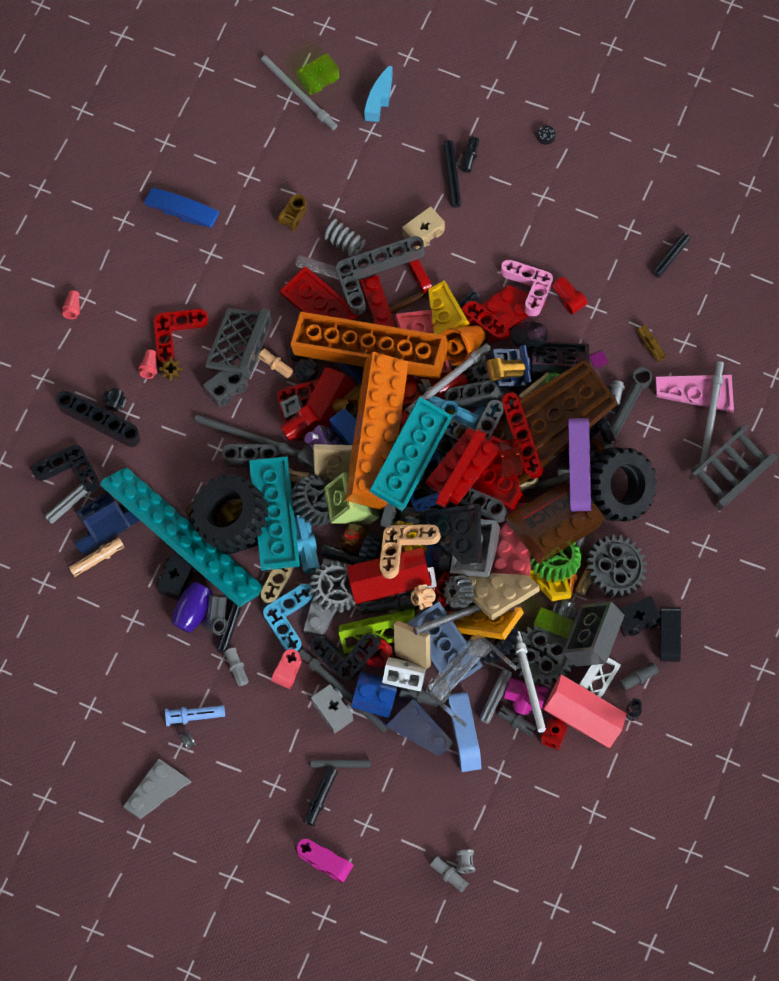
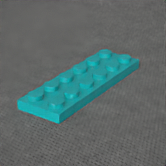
(410, 454)
(279, 540)

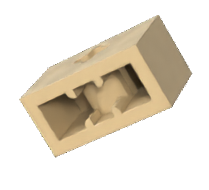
(425, 225)

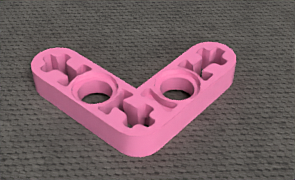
(537, 284)

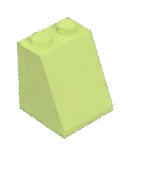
(344, 511)

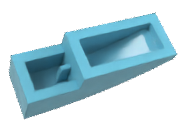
(379, 96)

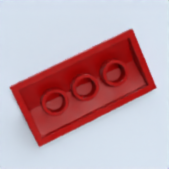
(330, 386)
(369, 584)

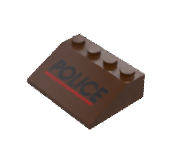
(549, 525)

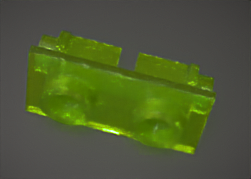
(554, 623)

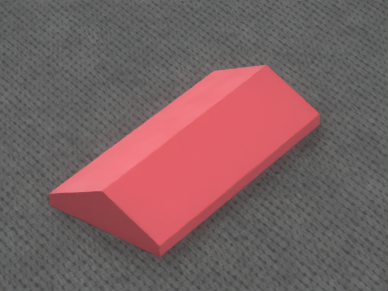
(585, 711)

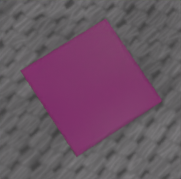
(599, 359)

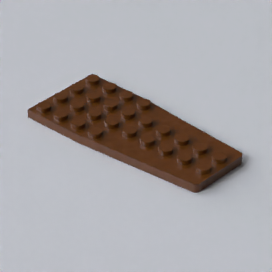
(548, 410)

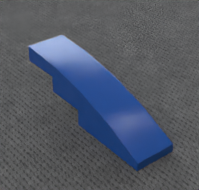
(181, 207)

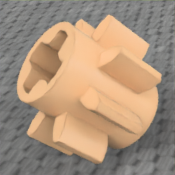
(423, 596)

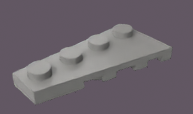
(317, 618)

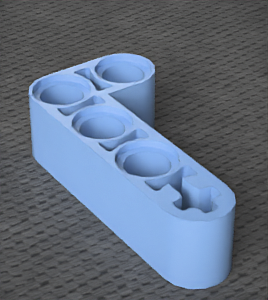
(465, 736)

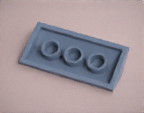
(444, 640)

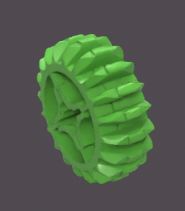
(559, 565)

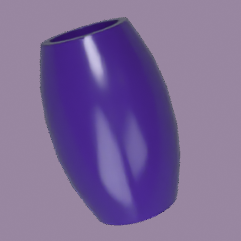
(191, 607)

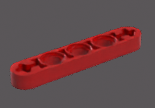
(516, 428)
(461, 468)

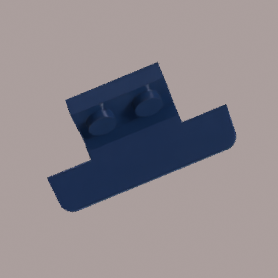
(103, 521)

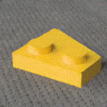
(554, 591)

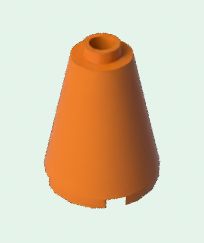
(463, 342)

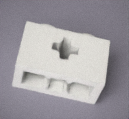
(403, 674)

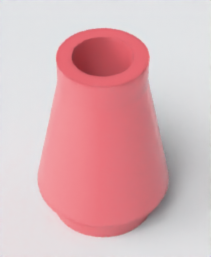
(71, 306)
(148, 366)

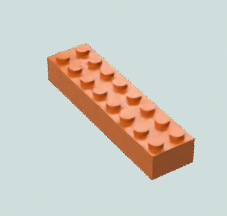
(354, 341)
(375, 425)

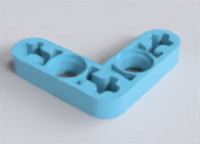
(282, 612)

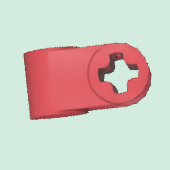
(286, 672)

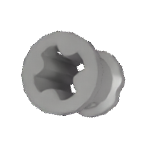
(465, 861)

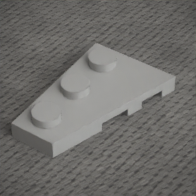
(155, 788)

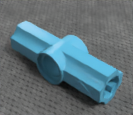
(461, 415)
(306, 546)

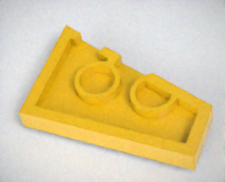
(445, 309)

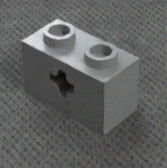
(334, 719)

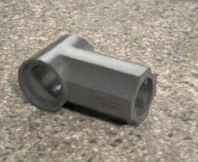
(216, 615)

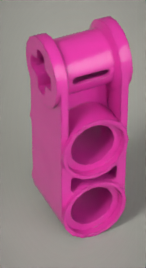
(324, 860)

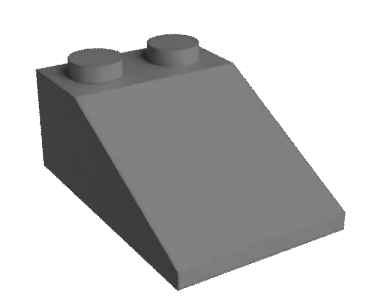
(489, 540)

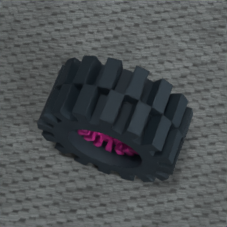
(371, 548)

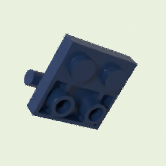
(514, 354)

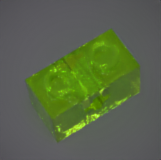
(318, 74)

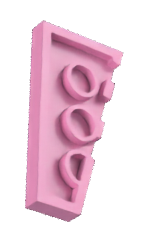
(695, 390)

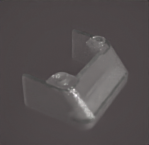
(458, 667)

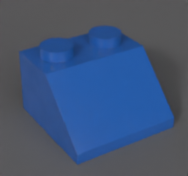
(373, 695)

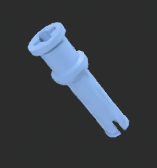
(219, 711)

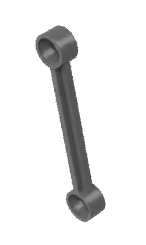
(628, 403)

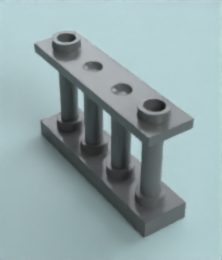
(736, 484)

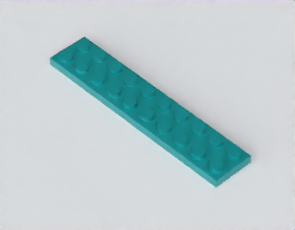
(181, 536)

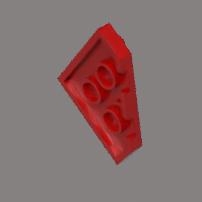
(495, 485)

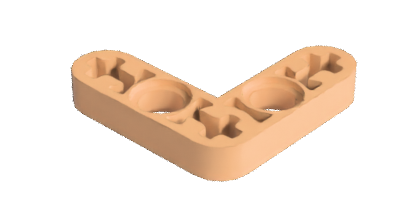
(400, 539)

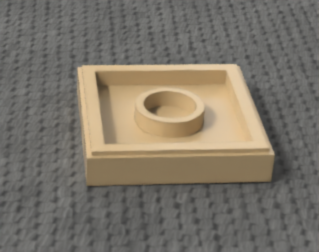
(411, 646)

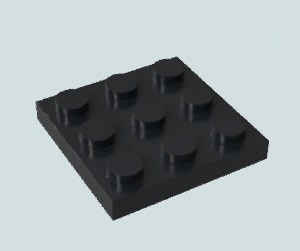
(558, 356)

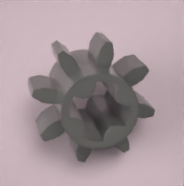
(565, 608)

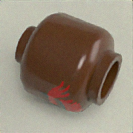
(353, 537)

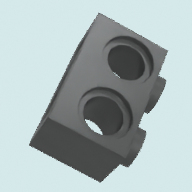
(222, 382)

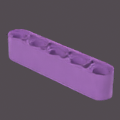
(579, 464)

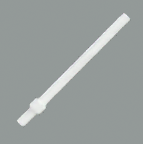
(521, 650)

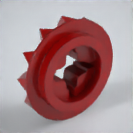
(379, 661)

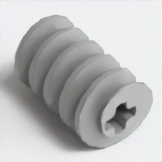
(343, 239)

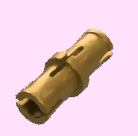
(651, 343)

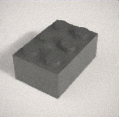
(593, 634)

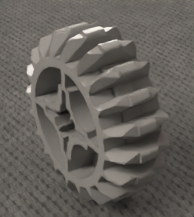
(329, 582)

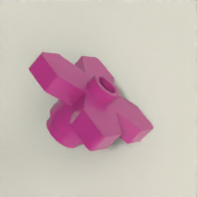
(518, 693)

